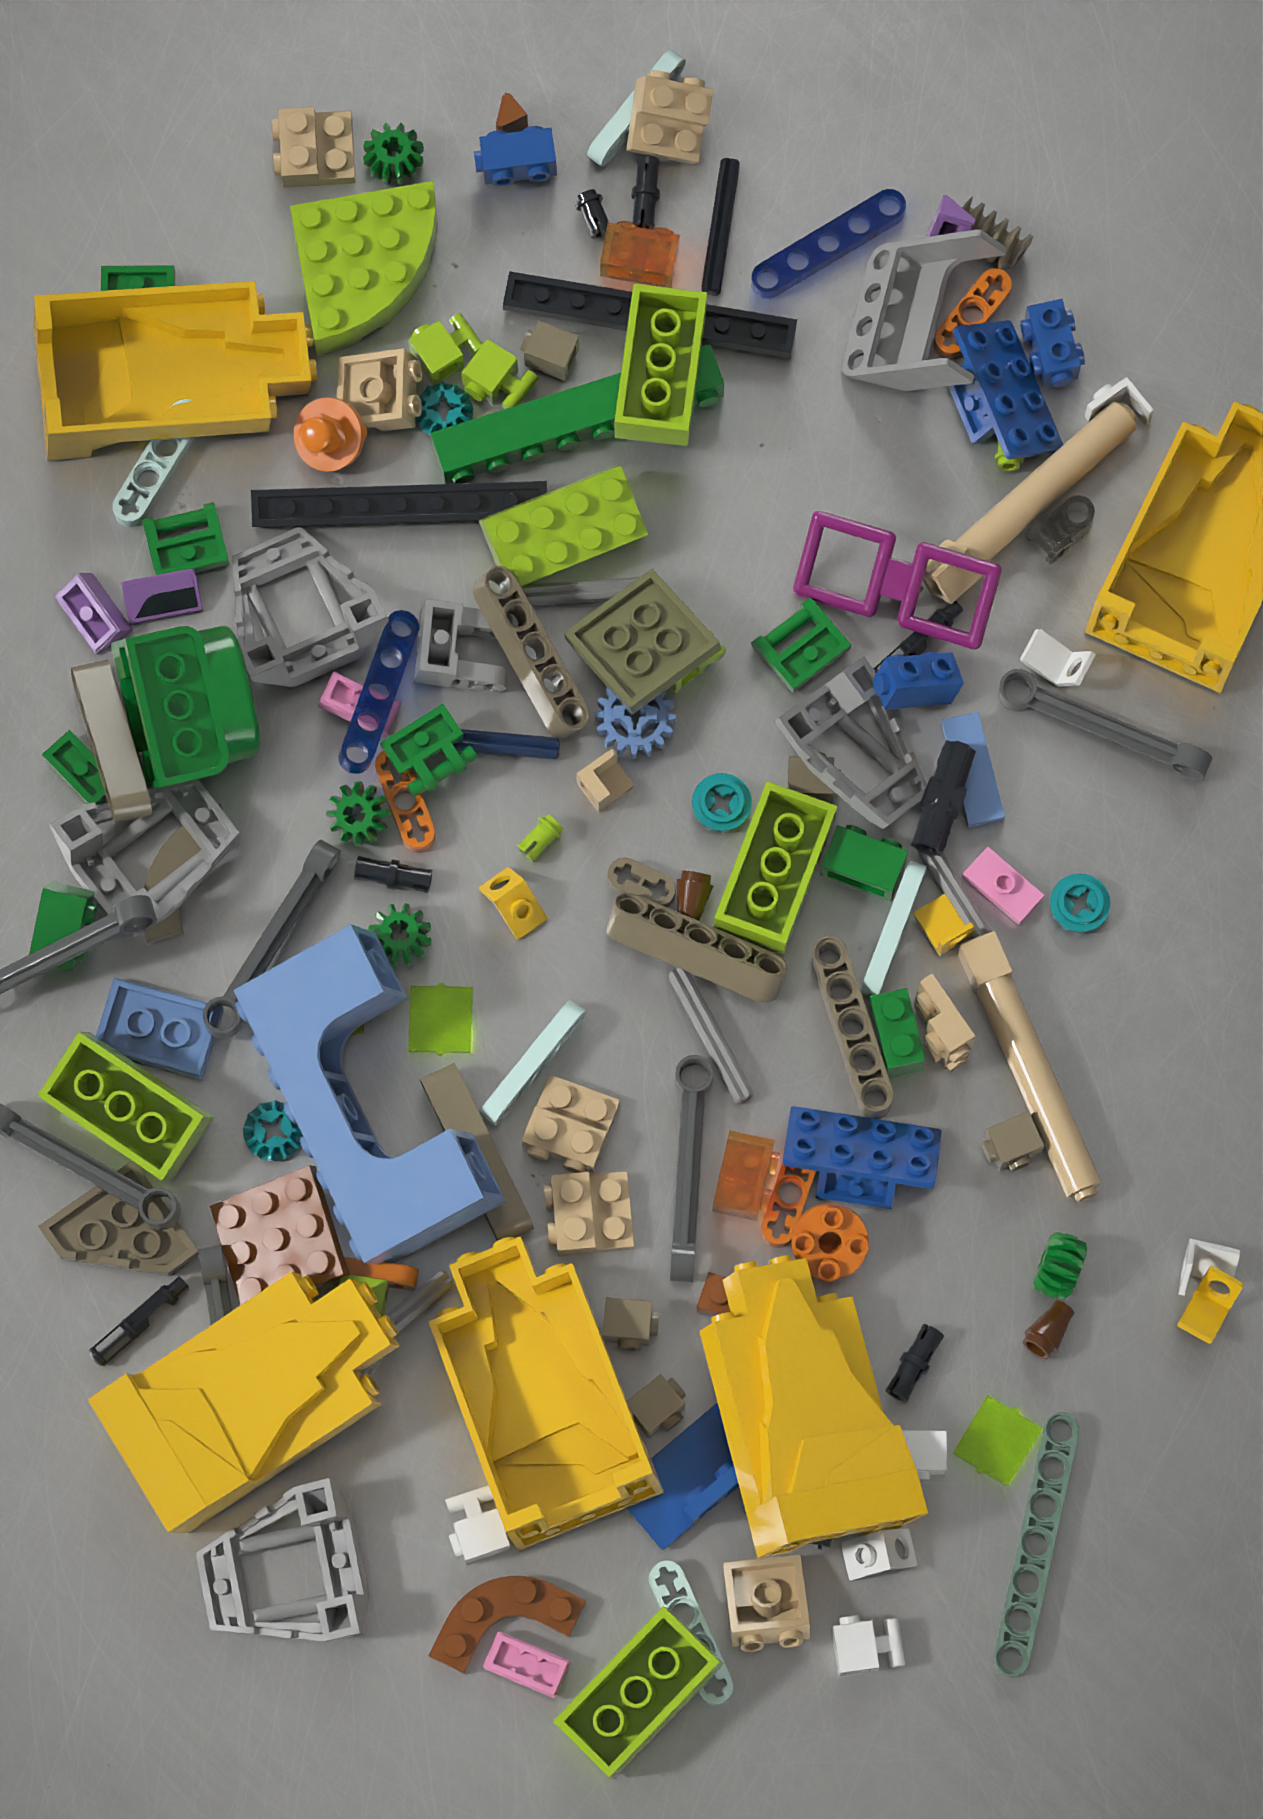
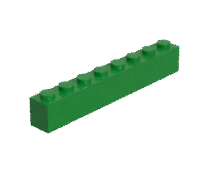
(546, 425)

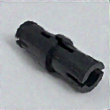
(645, 192)
(393, 874)
(914, 1363)

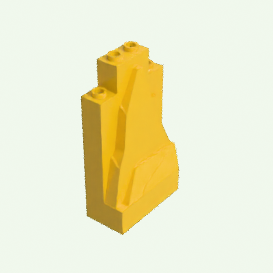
(127, 355)
(1193, 555)
(540, 1395)
(247, 1396)
(805, 1413)

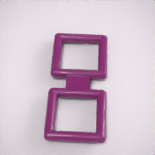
(897, 579)

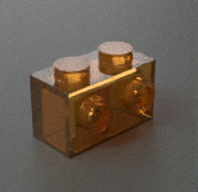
(639, 254)
(744, 1176)

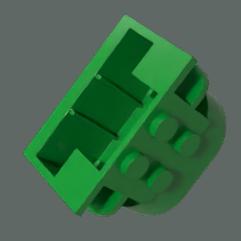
(187, 702)

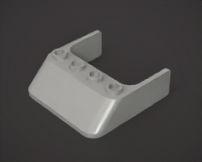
(902, 307)

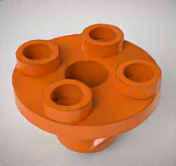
(329, 434)
(830, 1240)

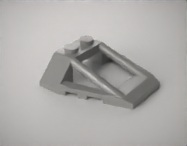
(356, 621)
(830, 706)
(96, 871)
(322, 1517)

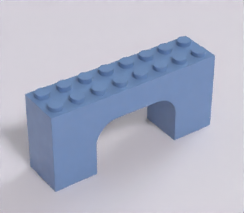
(301, 1026)

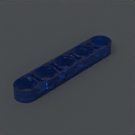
(818, 258)
(373, 707)

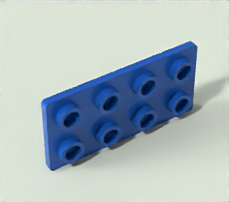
(1003, 392)
(861, 1155)
(695, 1478)

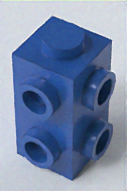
(516, 156)
(1052, 342)
(918, 680)

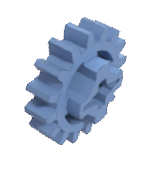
(649, 719)

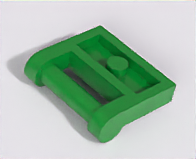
(194, 550)
(809, 653)

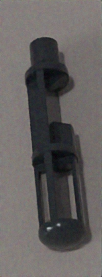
(916, 642)
(138, 1320)

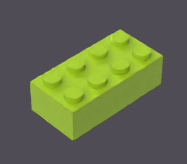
(660, 365)
(564, 526)
(775, 867)
(125, 1106)
(638, 1692)

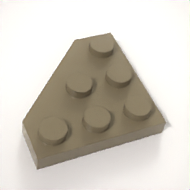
(113, 1234)

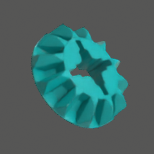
(431, 397)
(725, 786)
(1073, 887)
(275, 1148)

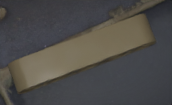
(532, 634)
(111, 741)
(696, 947)
(852, 1009)
(458, 1111)

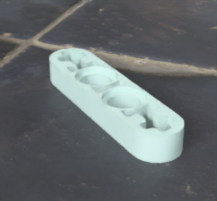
(617, 129)
(152, 461)
(893, 928)
(532, 1062)
(697, 1626)

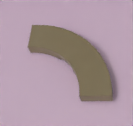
(172, 855)

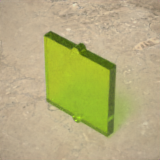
(440, 1019)
(997, 1440)

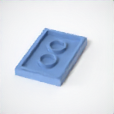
(158, 1028)

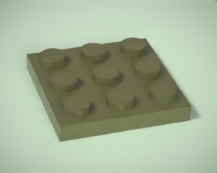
(642, 641)

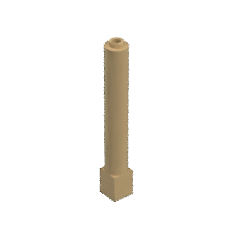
(1031, 499)
(992, 980)

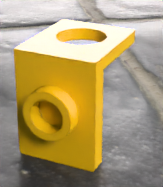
(514, 902)
(943, 924)
(1209, 1308)

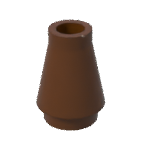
(693, 893)
(1048, 1330)

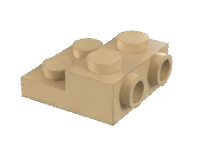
(669, 117)
(313, 147)
(381, 387)
(947, 1033)
(570, 1125)
(589, 1213)
(766, 1602)

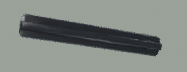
(720, 226)

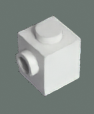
(928, 1452)

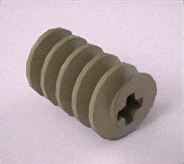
(1014, 246)

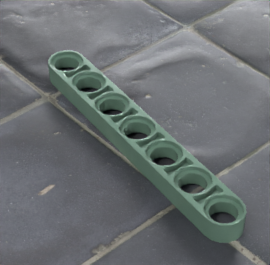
(1024, 1559)

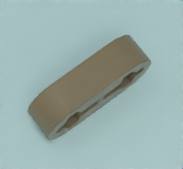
(644, 875)

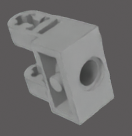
(436, 643)

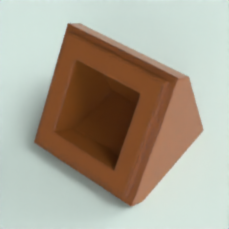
(511, 115)

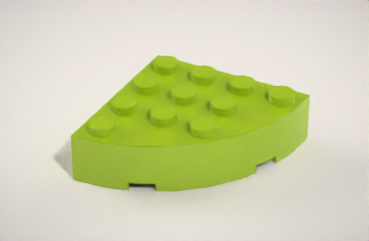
(363, 259)

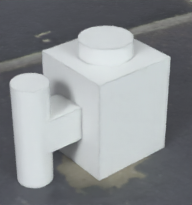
(480, 1533)
(858, 1647)

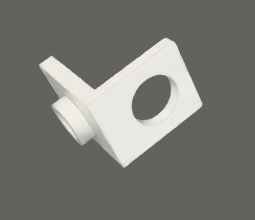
(1122, 390)
(1054, 660)
(1202, 1255)
(877, 1553)

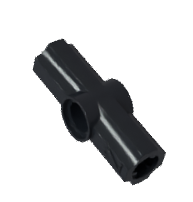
(943, 798)

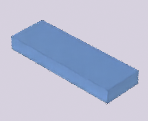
(982, 799)

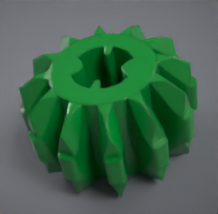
(385, 144)
(356, 798)
(414, 929)
(1060, 1265)

